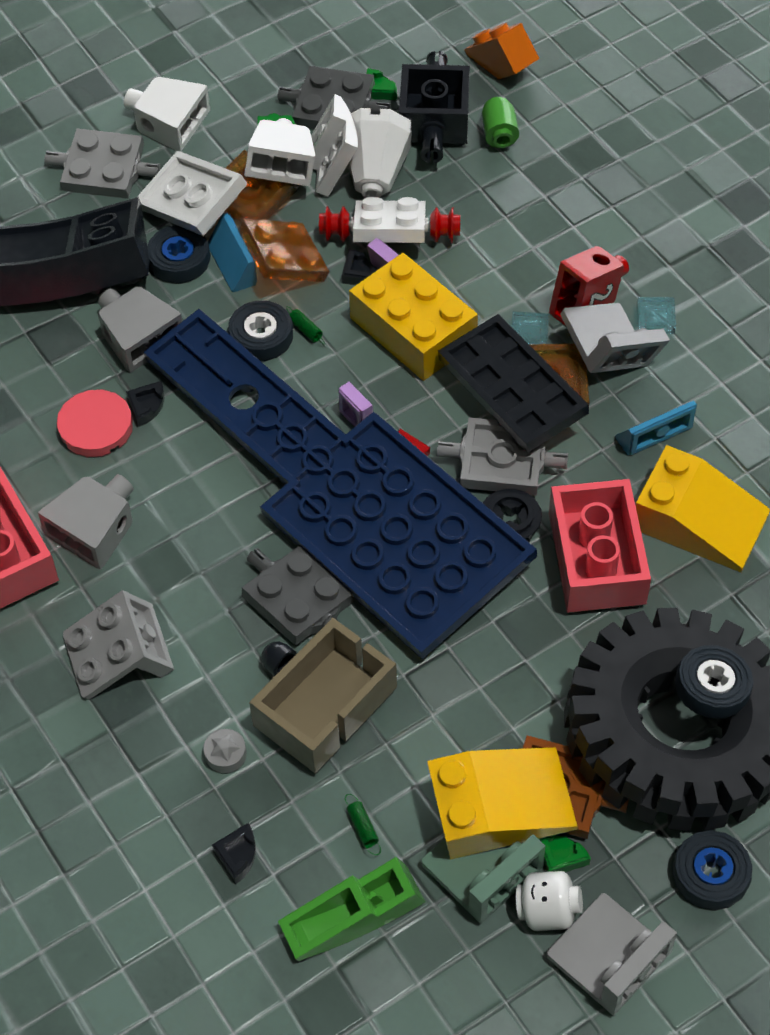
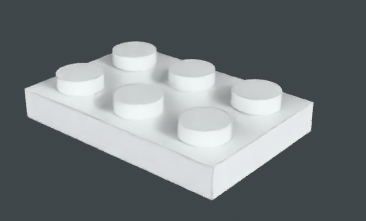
(191, 192)

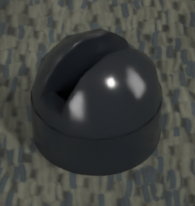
(276, 656)

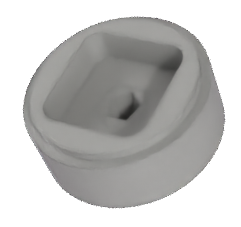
(225, 750)

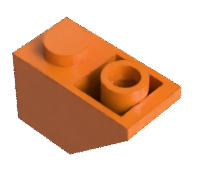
(503, 50)

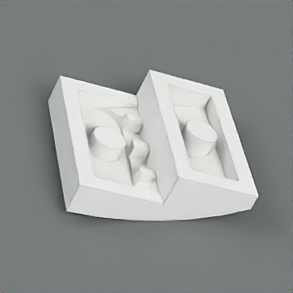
(333, 144)

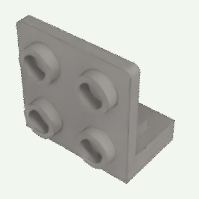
(608, 338)
(114, 642)
(611, 952)

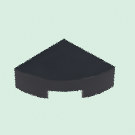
(356, 268)
(146, 402)
(237, 852)

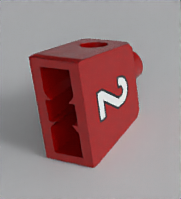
(587, 280)

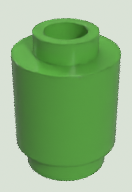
(499, 122)

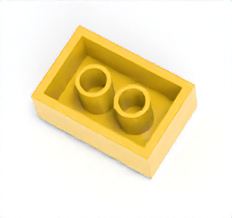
(410, 314)

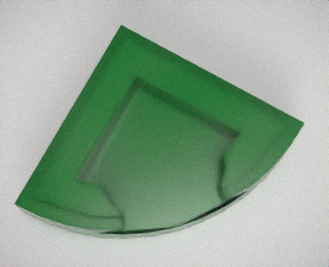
(383, 88)
(564, 854)

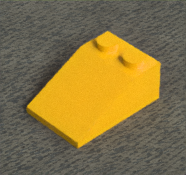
(700, 510)
(500, 798)

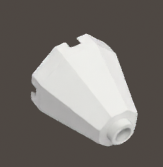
(380, 151)

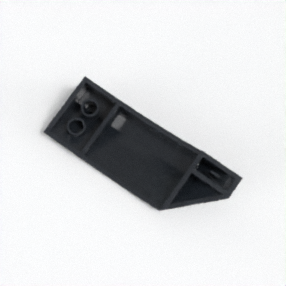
(73, 254)

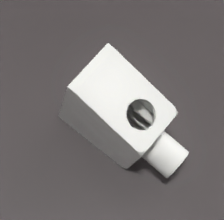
(169, 110)
(281, 153)

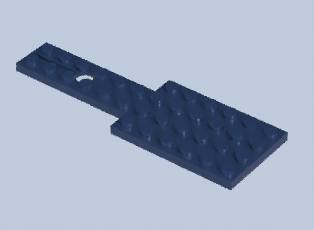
(357, 501)

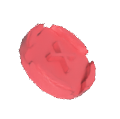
(94, 422)

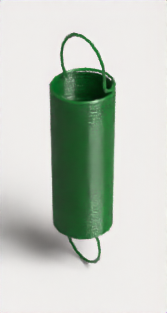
(305, 325)
(362, 824)

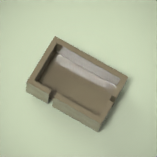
(323, 695)

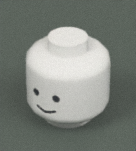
(548, 901)

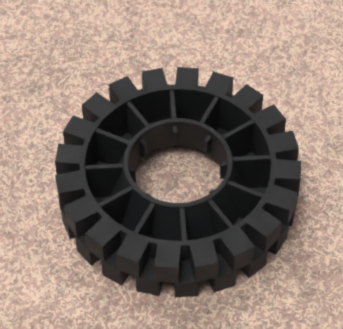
(636, 766)

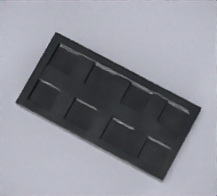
(513, 383)

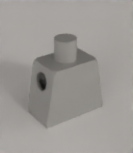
(134, 323)
(89, 518)

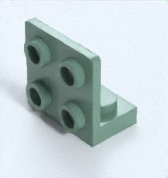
(485, 878)

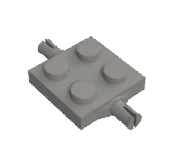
(102, 163)
(496, 461)

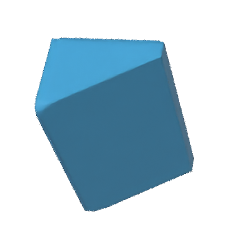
(232, 255)
(657, 429)

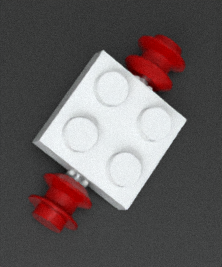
(389, 221)

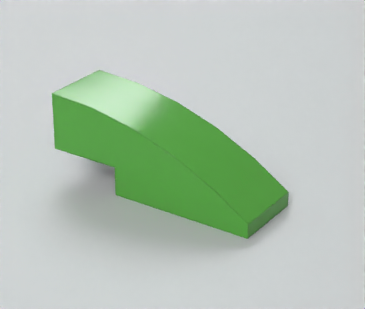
(351, 909)

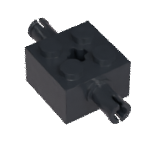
(436, 103)

